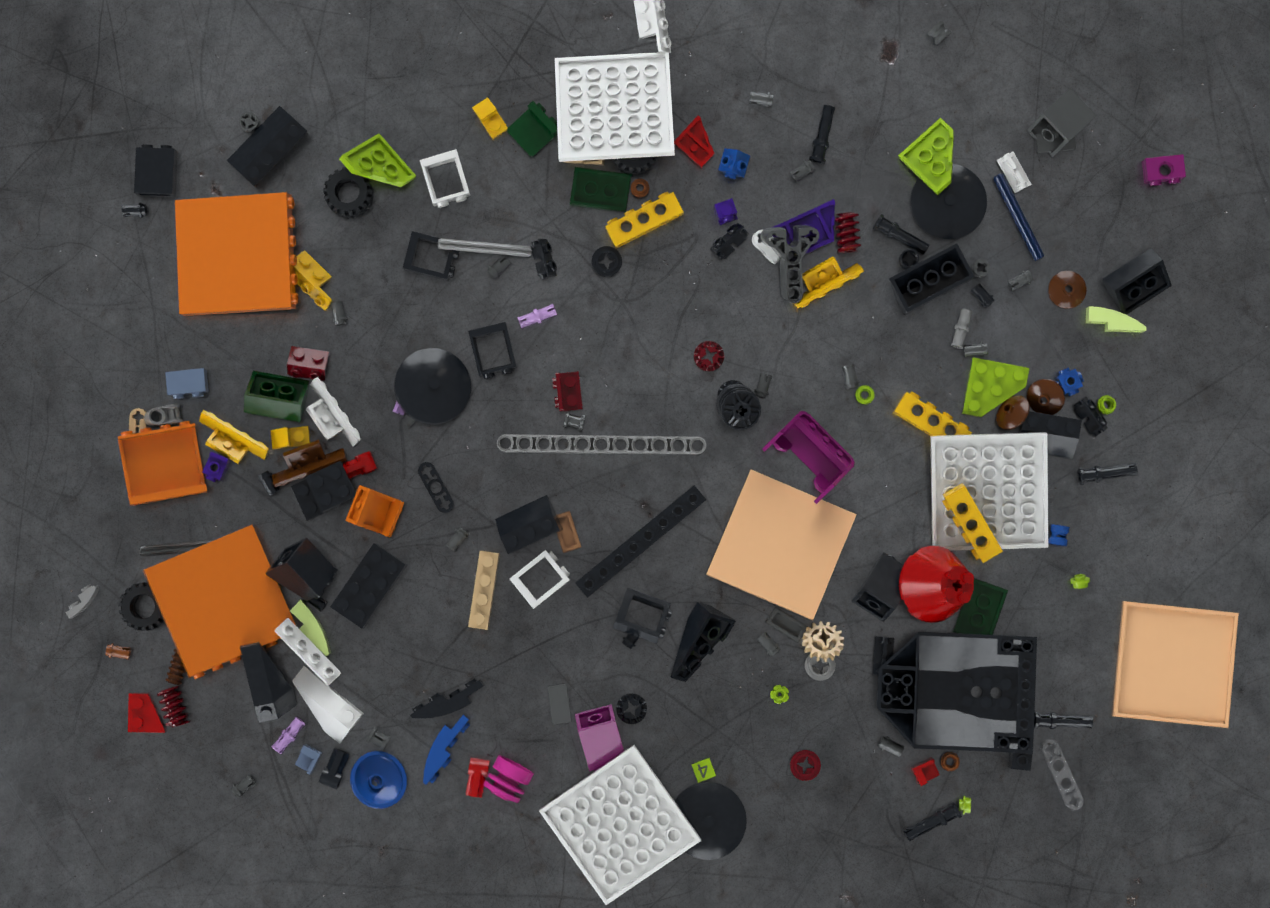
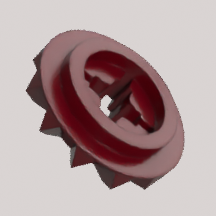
(705, 364)
(811, 772)

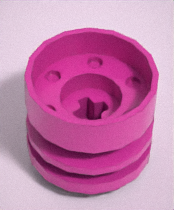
(508, 779)

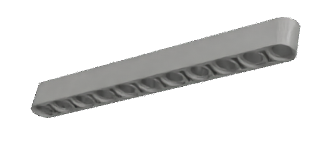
(592, 440)

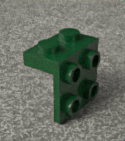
(533, 129)

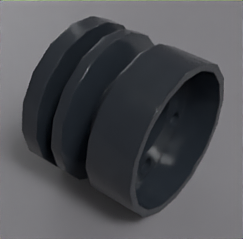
(728, 405)

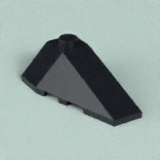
(702, 632)
(268, 687)

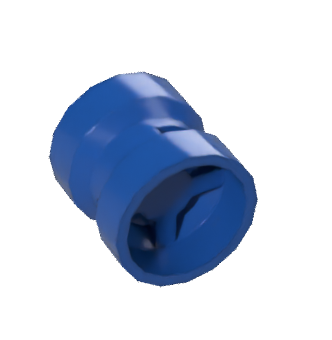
(1060, 531)

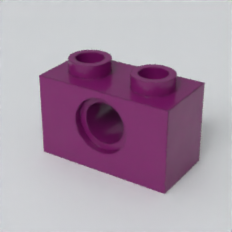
(1174, 165)

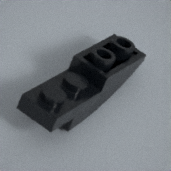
(441, 706)

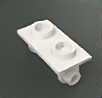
(1013, 172)

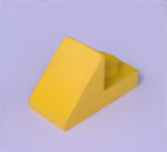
(490, 118)
(290, 437)

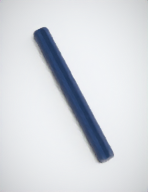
(1018, 216)

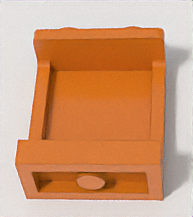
(374, 511)

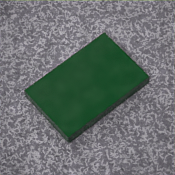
(600, 189)
(982, 610)

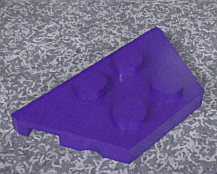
(820, 218)

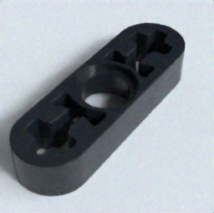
(447, 497)

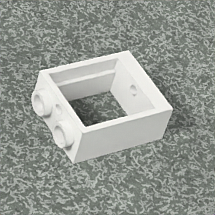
(438, 160)
(525, 591)

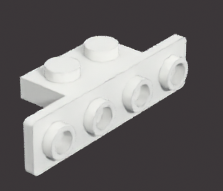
(652, 22)
(329, 416)
(307, 651)

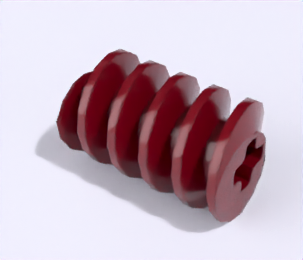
(847, 233)
(173, 707)

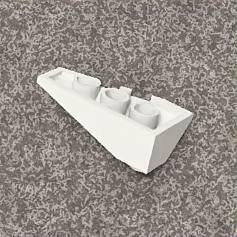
(330, 708)

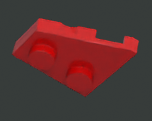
(695, 143)
(143, 714)

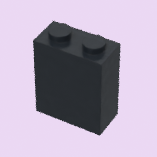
(155, 171)

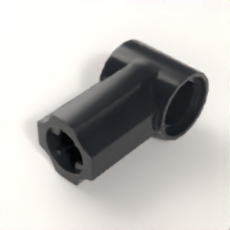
(332, 773)

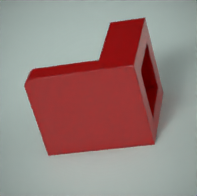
(925, 771)

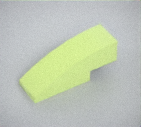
(1113, 320)
(311, 627)

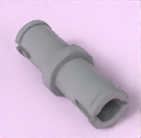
(961, 328)

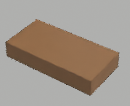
(568, 536)

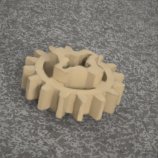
(820, 647)

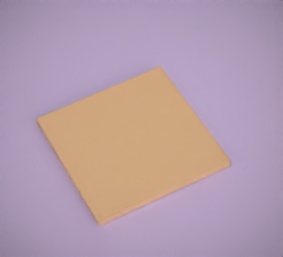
(781, 544)
(1175, 664)

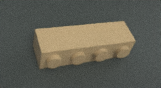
(484, 590)

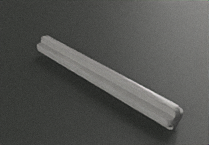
(484, 247)

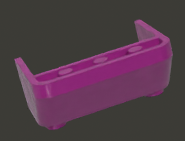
(816, 450)

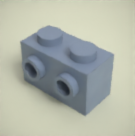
(186, 383)

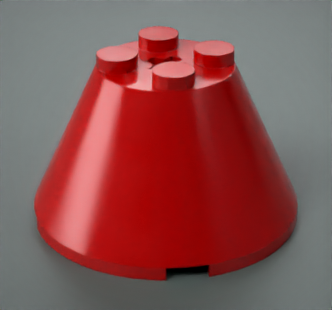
(935, 584)

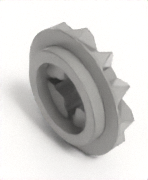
(814, 672)

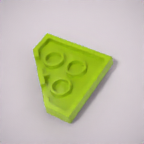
(932, 156)
(377, 161)
(991, 385)

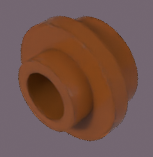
(644, 192)
(956, 761)

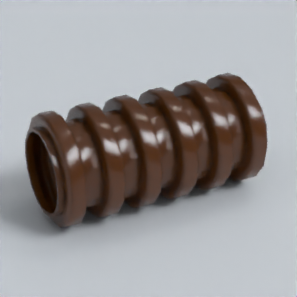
(176, 670)

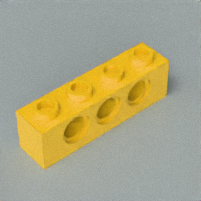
(620, 238)
(904, 411)
(990, 547)

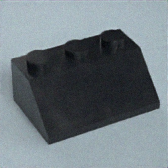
(1137, 281)
(1061, 432)
(528, 524)

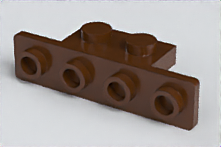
(305, 461)

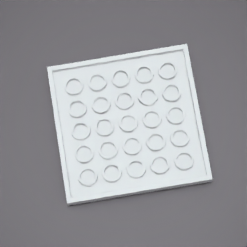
(614, 106)
(1005, 481)
(620, 825)

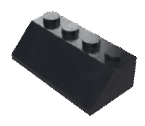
(267, 146)
(931, 278)

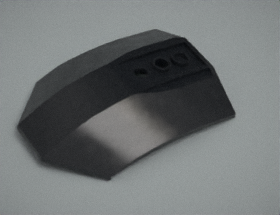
(930, 699)

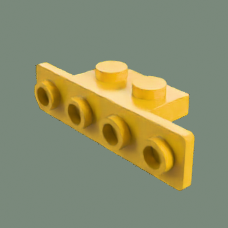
(312, 277)
(825, 278)
(229, 440)

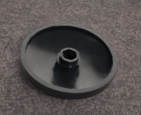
(952, 212)
(432, 386)
(715, 816)

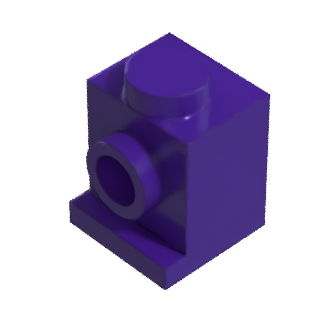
(725, 211)
(222, 463)

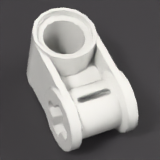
(766, 250)

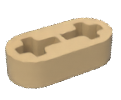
(133, 423)

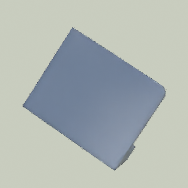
(308, 758)

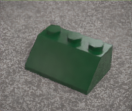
(276, 396)

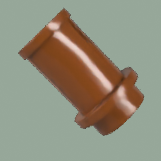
(118, 651)

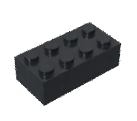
(368, 585)

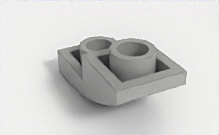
(86, 597)

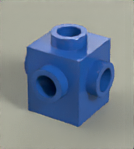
(734, 163)
(1076, 378)

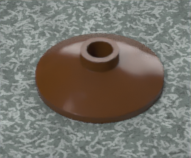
(1060, 296)
(1051, 391)
(1012, 412)

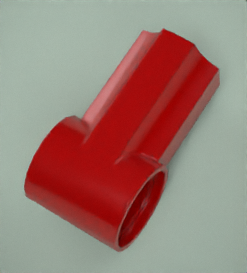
(360, 465)
(477, 774)

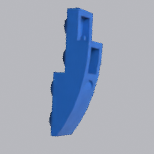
(438, 754)

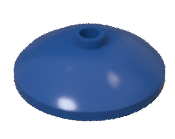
(388, 775)

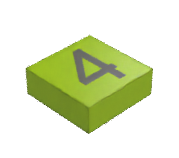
(703, 770)

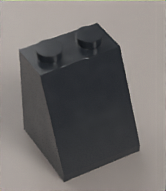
(302, 570)
(880, 589)

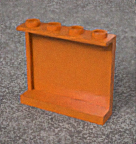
(161, 463)

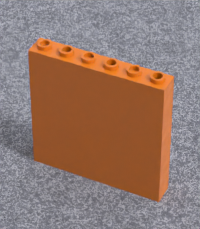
(236, 254)
(218, 600)

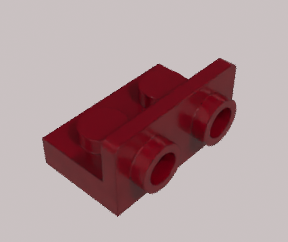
(568, 391)

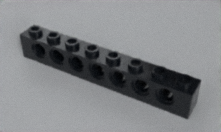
(640, 541)

